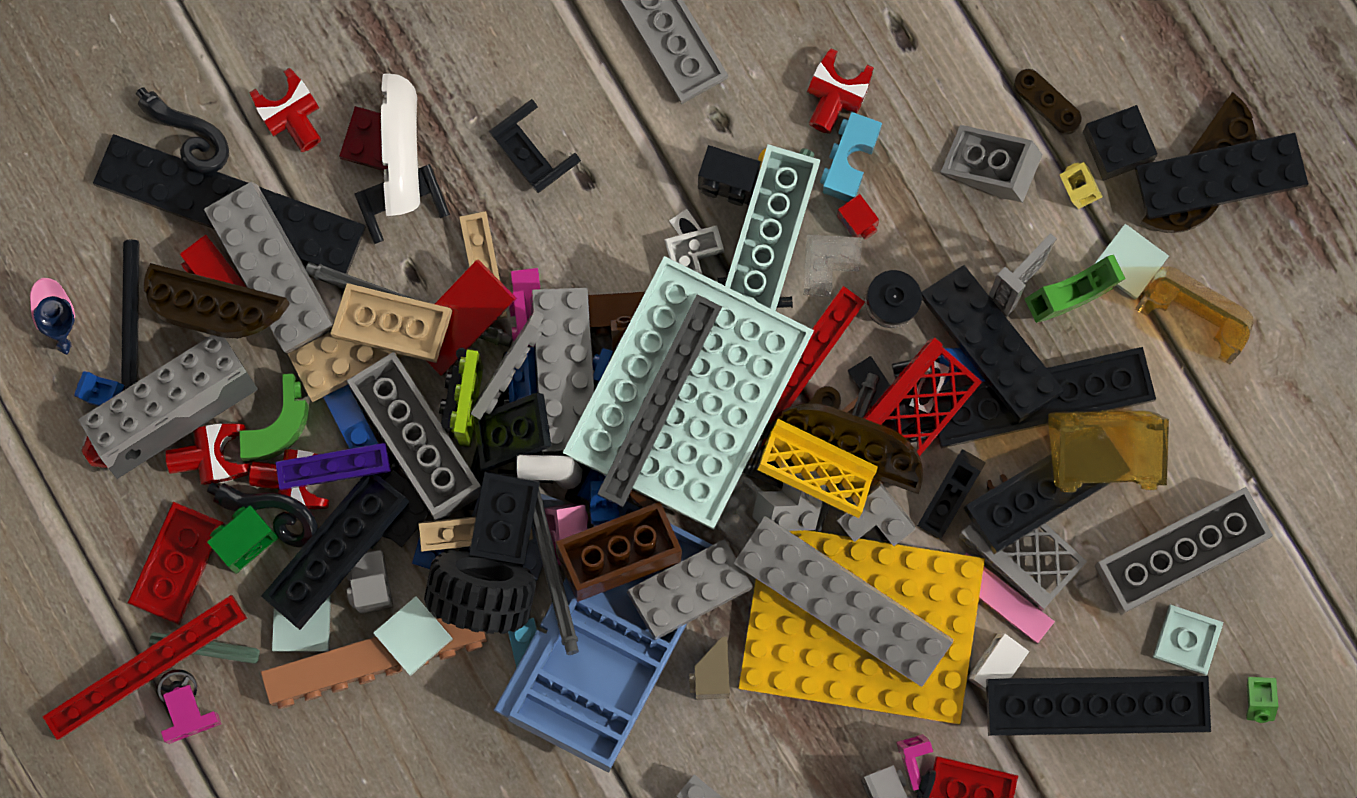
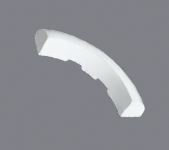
(399, 145)

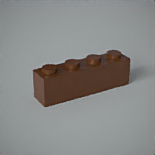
(610, 307)

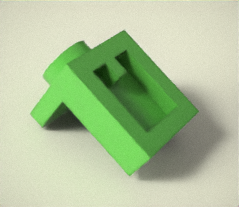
(1262, 699)

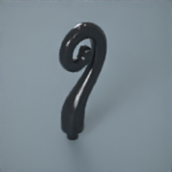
(157, 110)
(234, 499)

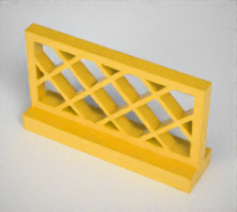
(823, 459)

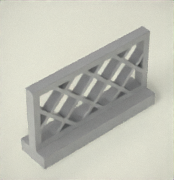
(1010, 286)
(1015, 574)

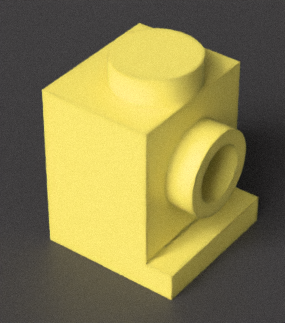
(1085, 194)

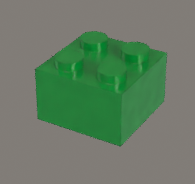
(242, 539)

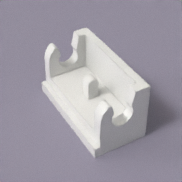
(998, 661)

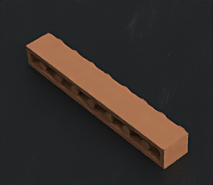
(350, 664)

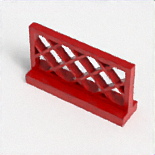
(908, 380)

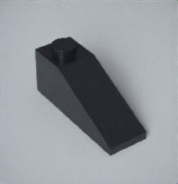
(951, 493)

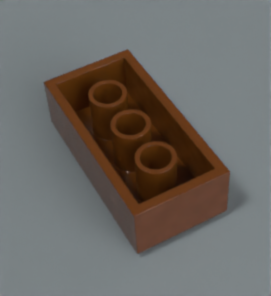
(618, 551)

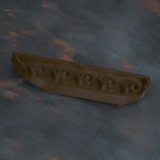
(1228, 128)
(210, 304)
(872, 442)

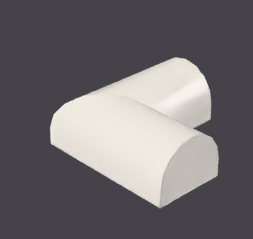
(693, 246)
(561, 469)

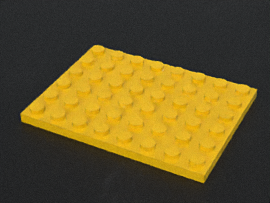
(807, 660)

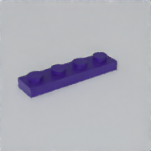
(333, 466)

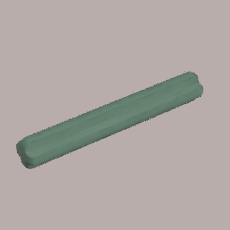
(219, 650)

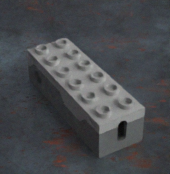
(165, 406)

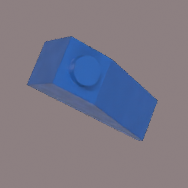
(350, 418)

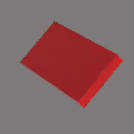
(476, 304)
(175, 563)

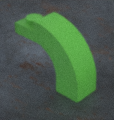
(1075, 291)
(283, 433)

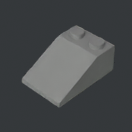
(992, 162)

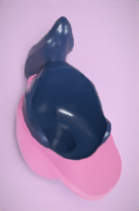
(52, 312)

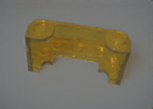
(1232, 319)
(1108, 448)

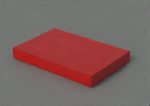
(966, 780)

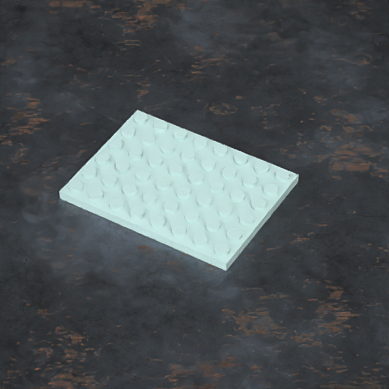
(719, 406)

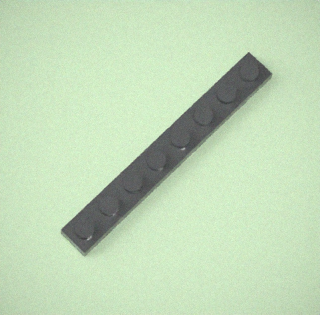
(659, 400)

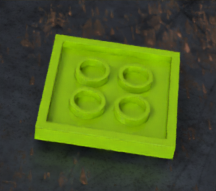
(466, 395)

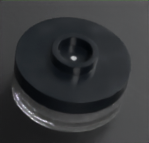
(893, 299)

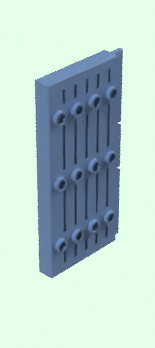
(597, 694)

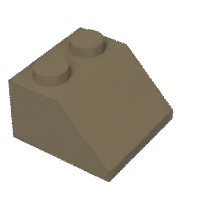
(712, 674)

